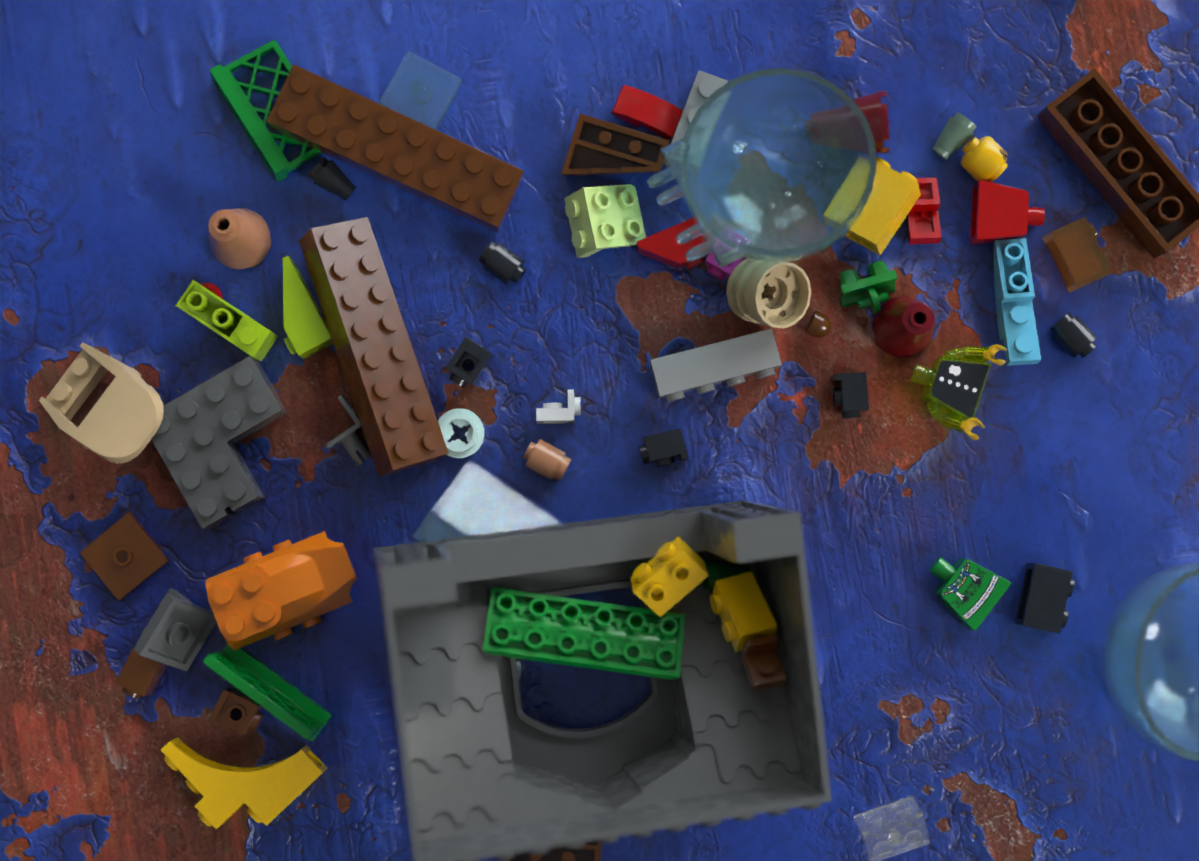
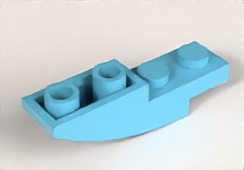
(1014, 302)

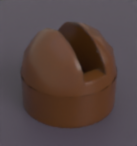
(818, 325)

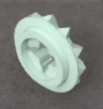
(474, 435)

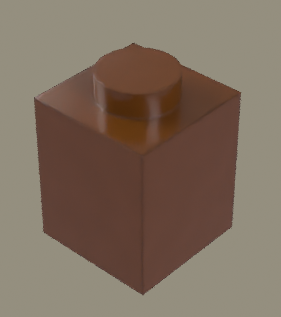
(140, 675)

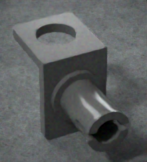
(349, 437)

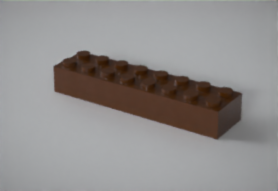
(395, 148)
(373, 346)

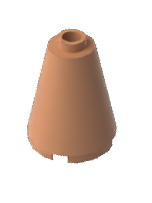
(239, 238)

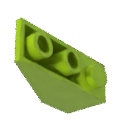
(227, 320)

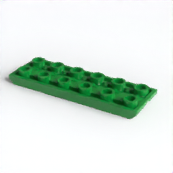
(584, 634)

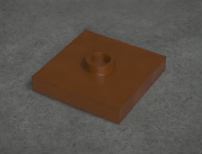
(125, 556)

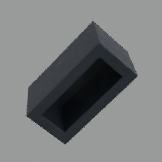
(1044, 598)

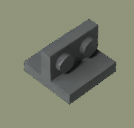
(175, 631)

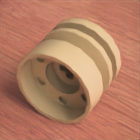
(769, 293)

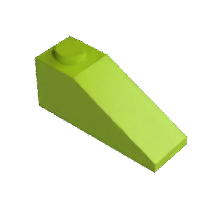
(302, 317)

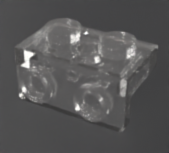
(892, 829)

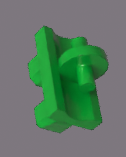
(867, 291)

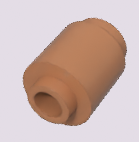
(546, 460)

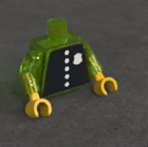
(956, 385)

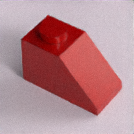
(666, 248)

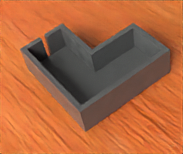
(201, 437)

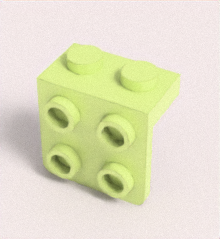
(604, 218)

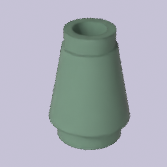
(954, 135)

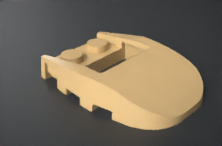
(121, 418)

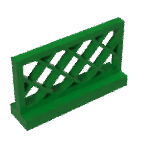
(248, 115)
(270, 690)

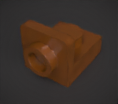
(763, 662)

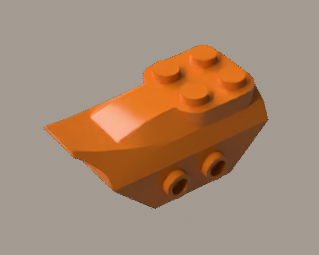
(281, 590)

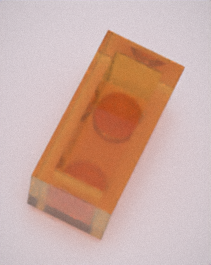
(1078, 254)

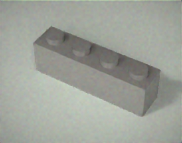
(714, 364)

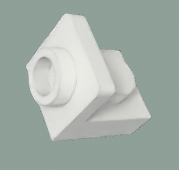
(554, 413)

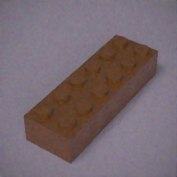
(1123, 163)

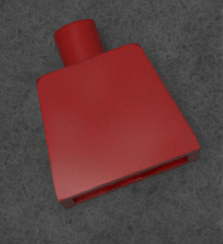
(1001, 213)

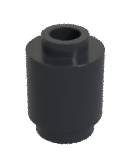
(502, 263)
(1074, 336)

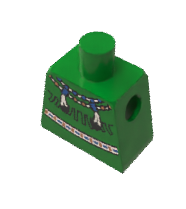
(968, 590)

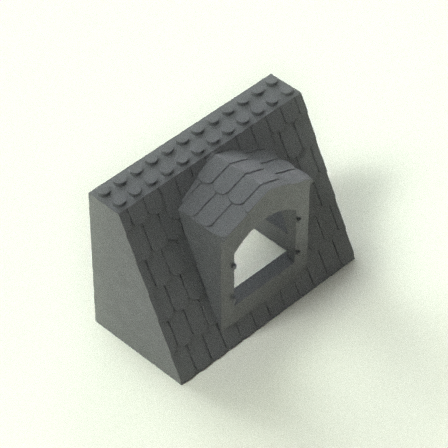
(689, 753)

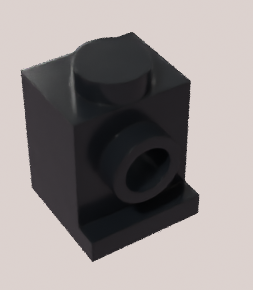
(468, 352)
(850, 394)
(663, 448)

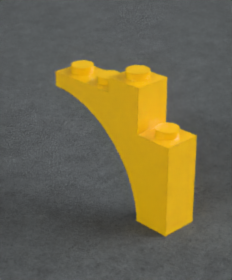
(227, 788)

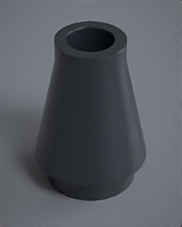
(331, 178)

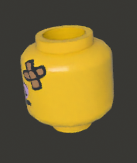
(984, 159)

